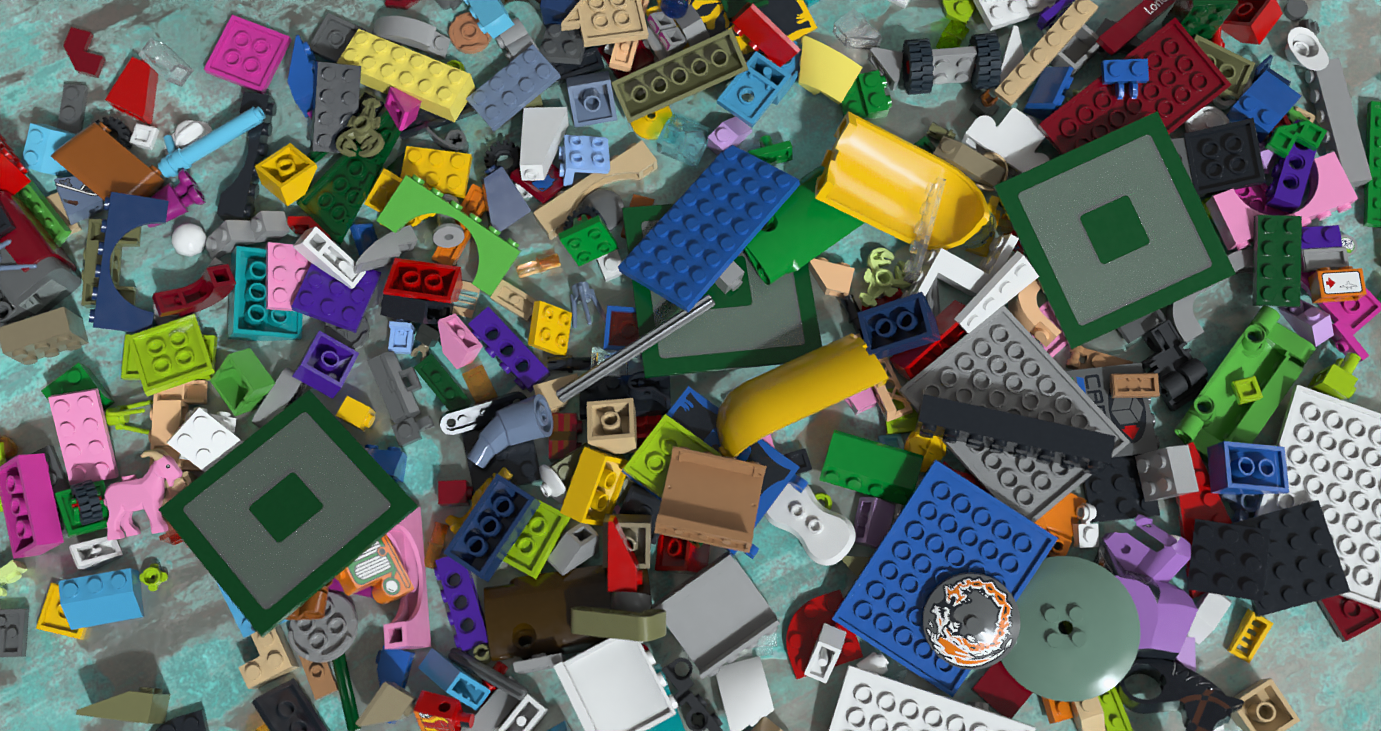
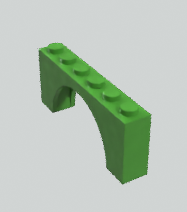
(415, 199)

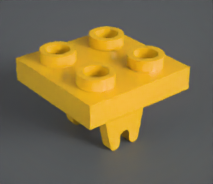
(550, 328)

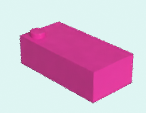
(29, 506)

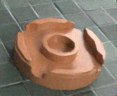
(467, 35)

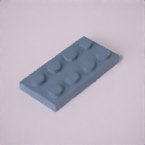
(513, 87)

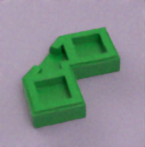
(1303, 132)

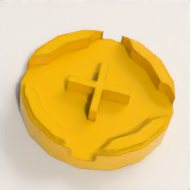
(931, 448)

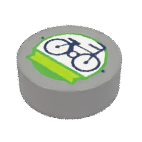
(1350, 244)

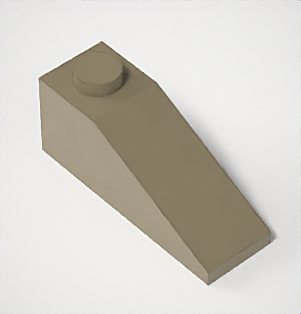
(969, 162)

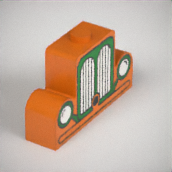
(379, 569)

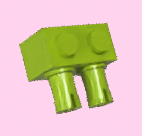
(1337, 378)

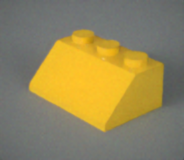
(594, 487)

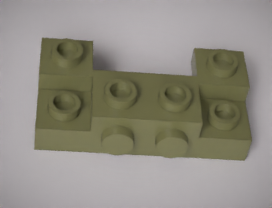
(91, 257)

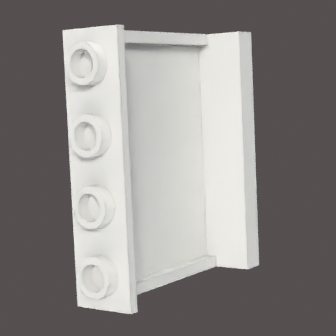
(616, 687)

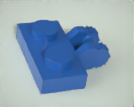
(1124, 72)

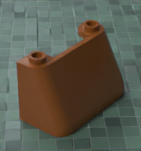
(106, 164)

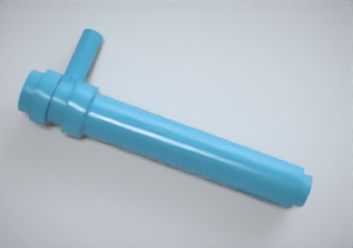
(185, 157)

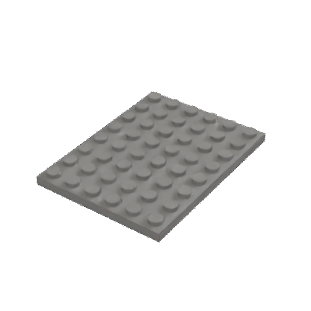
(1011, 372)

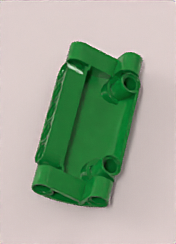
(798, 232)

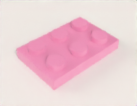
(284, 275)

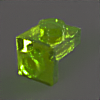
(953, 35)

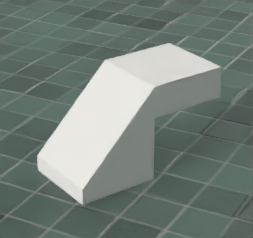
(1210, 612)

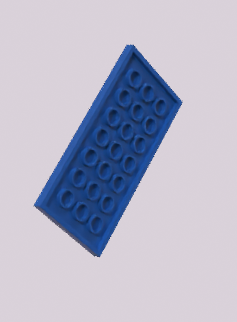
(708, 227)

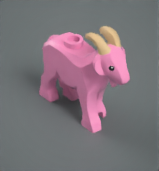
(138, 494)

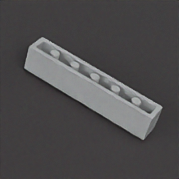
(1337, 116)

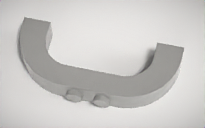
(1181, 312)

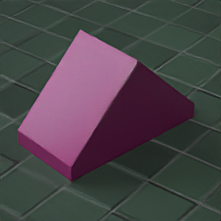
(402, 107)

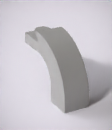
(412, 33)

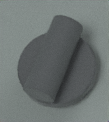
(1311, 25)

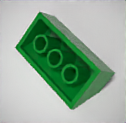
(871, 467)

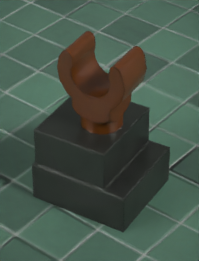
(985, 105)

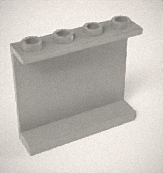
(717, 614)

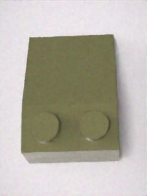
(1232, 66)
(139, 706)

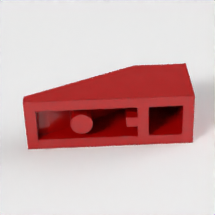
(622, 562)

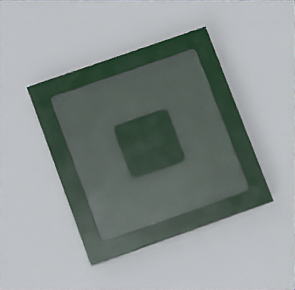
(1114, 230)
(744, 327)
(287, 512)

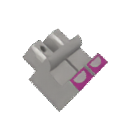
(663, 36)

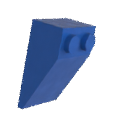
(1266, 102)
(1247, 469)

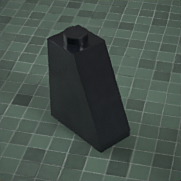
(415, 309)

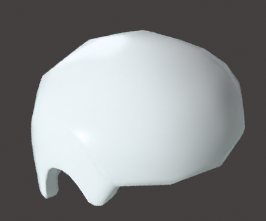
(188, 239)

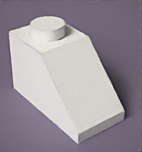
(825, 653)

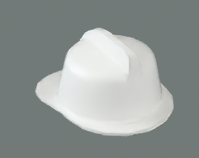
(1305, 49)
(188, 132)

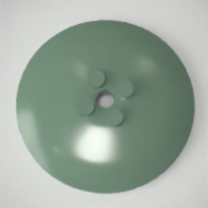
(1102, 636)

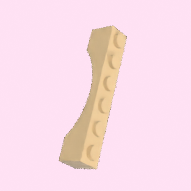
(630, 165)

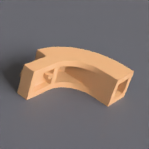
(1027, 312)

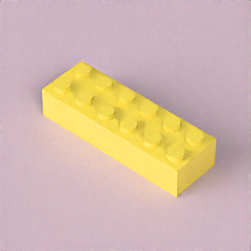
(388, 65)

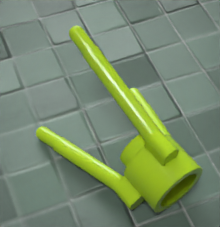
(121, 414)

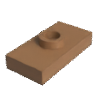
(1134, 385)
(320, 678)

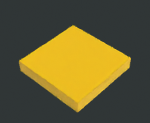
(53, 618)

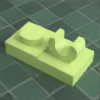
(11, 573)

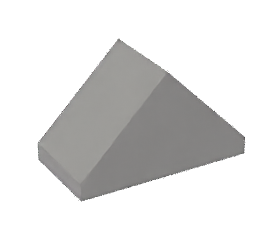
(692, 27)
(888, 64)

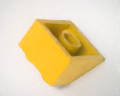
(287, 173)

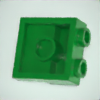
(867, 97)

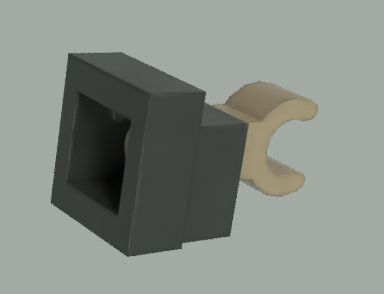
(428, 336)

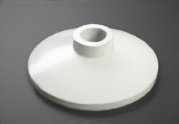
(551, 484)

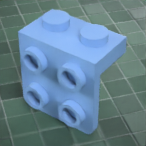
(583, 155)

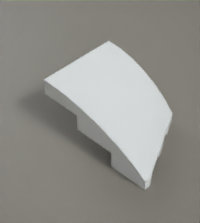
(744, 693)

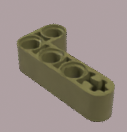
(619, 624)

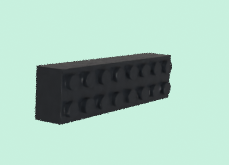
(1014, 434)

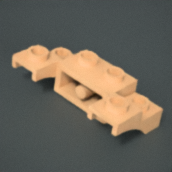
(169, 414)

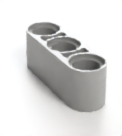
(279, 397)

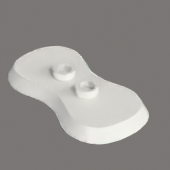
(822, 532)

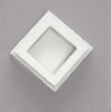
(144, 136)

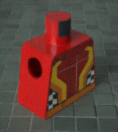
(441, 713)

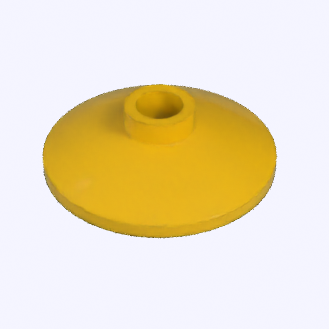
(651, 128)

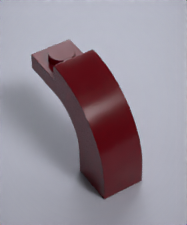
(205, 292)

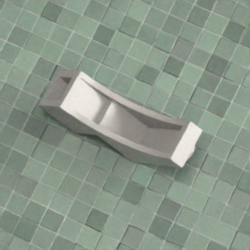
(232, 233)

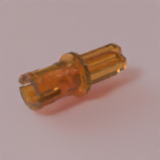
(538, 266)
(435, 544)

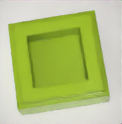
(1246, 390)

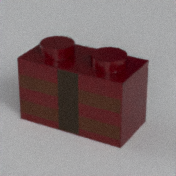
(564, 435)

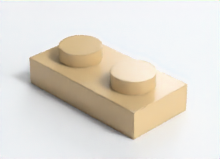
(514, 300)

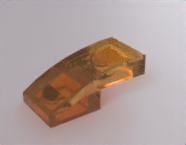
(479, 384)

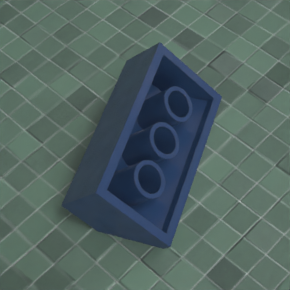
(492, 528)

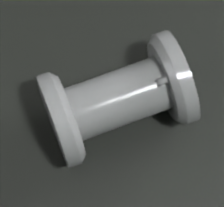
(447, 233)

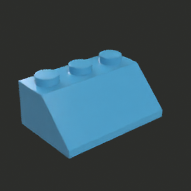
(102, 598)

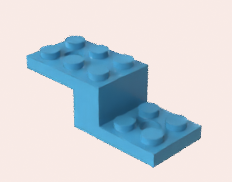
(765, 82)

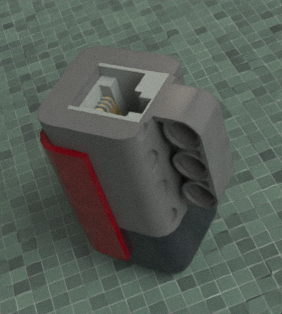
(36, 289)

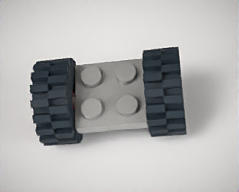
(975, 64)

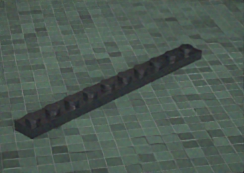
(590, 63)

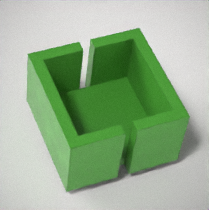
(242, 381)

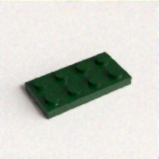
(1277, 260)

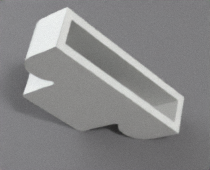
(1013, 139)

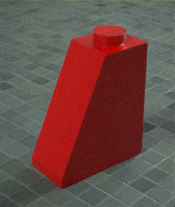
(135, 91)

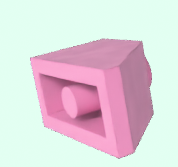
(458, 341)

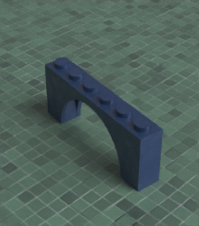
(124, 215)

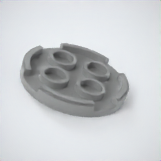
(326, 637)

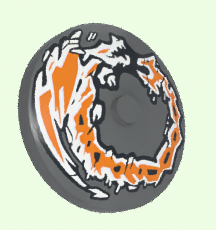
(971, 620)

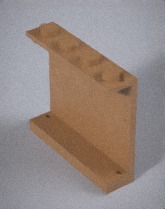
(710, 499)

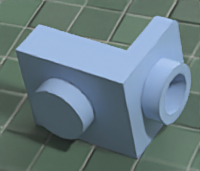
(401, 336)

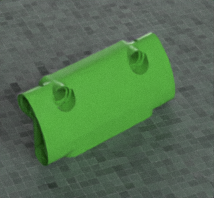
(1276, 369)

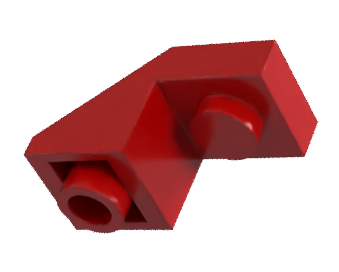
(300, 224)

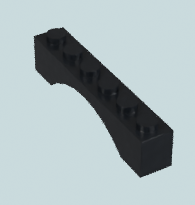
(239, 197)

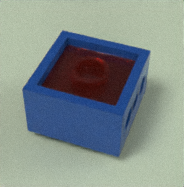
(620, 328)

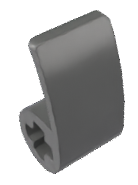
(452, 137)

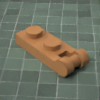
(1092, 359)

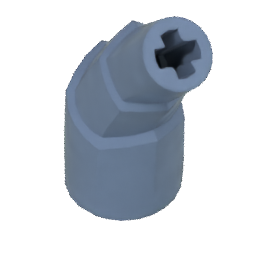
(513, 425)

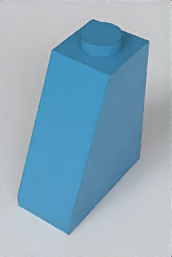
(454, 679)

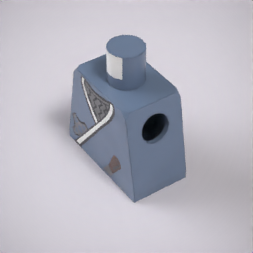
(77, 199)

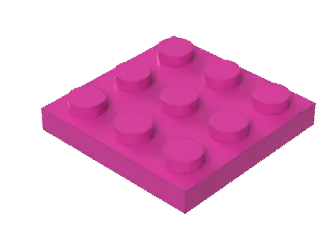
(247, 54)

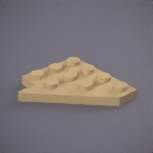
(607, 21)

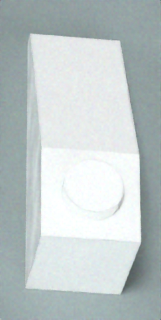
(1013, 54)
(328, 256)

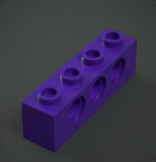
(1290, 198)
(487, 322)
(478, 634)

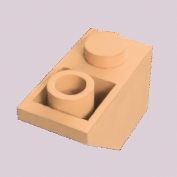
(832, 277)

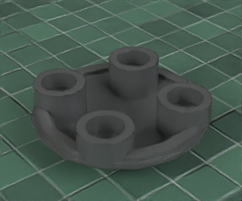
(608, 204)

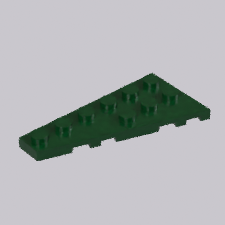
(344, 187)

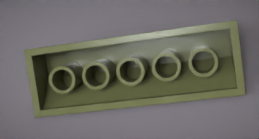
(680, 75)

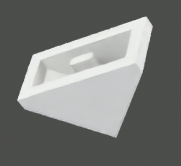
(95, 553)

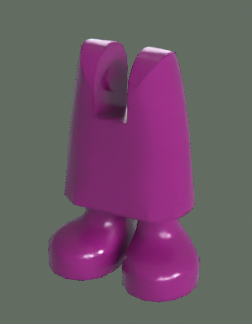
(173, 194)

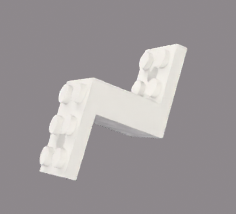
(960, 273)

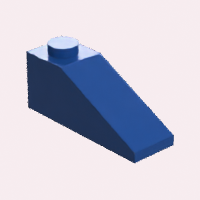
(394, 666)

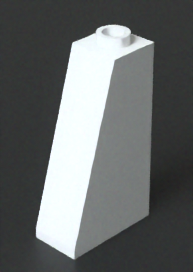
(541, 137)

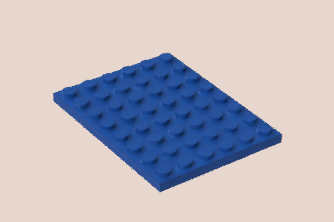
(938, 534)

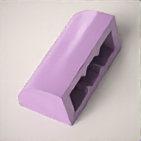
(872, 521)

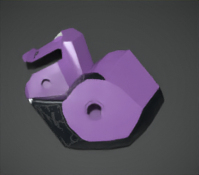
(1162, 607)

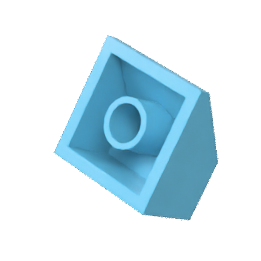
(40, 145)

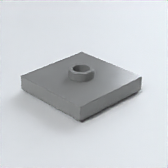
(538, 663)

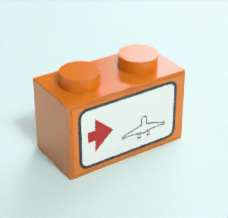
(1337, 285)

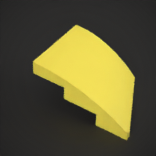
(826, 70)

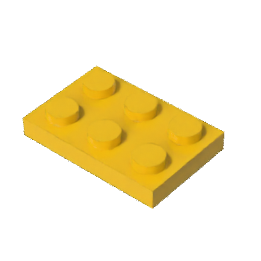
(438, 169)

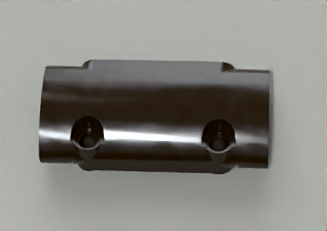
(540, 612)

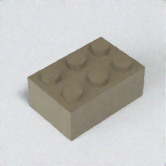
(43, 336)

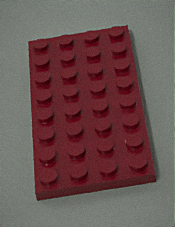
(1178, 87)

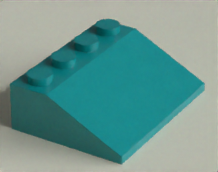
(247, 302)

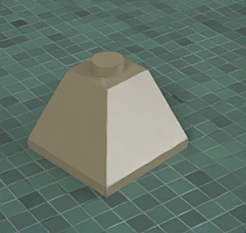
(388, 705)

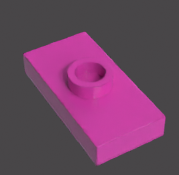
(1346, 342)

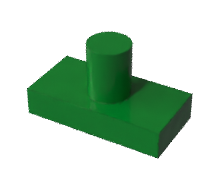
(773, 153)

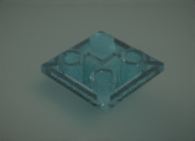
(683, 140)

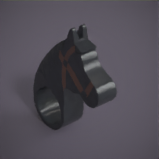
(1182, 690)

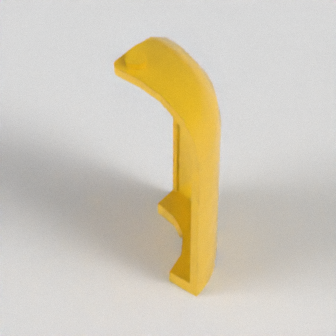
(885, 185)
(795, 392)

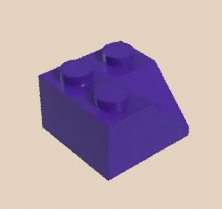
(325, 364)

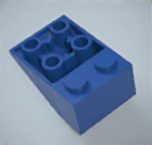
(302, 75)

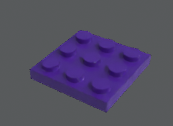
(333, 301)

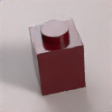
(454, 493)

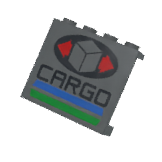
(1129, 415)

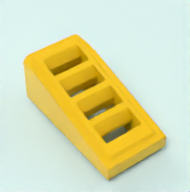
(1261, 633)

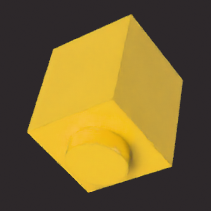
(356, 414)

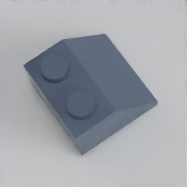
(591, 99)

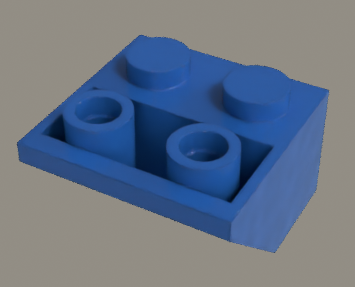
(1049, 92)

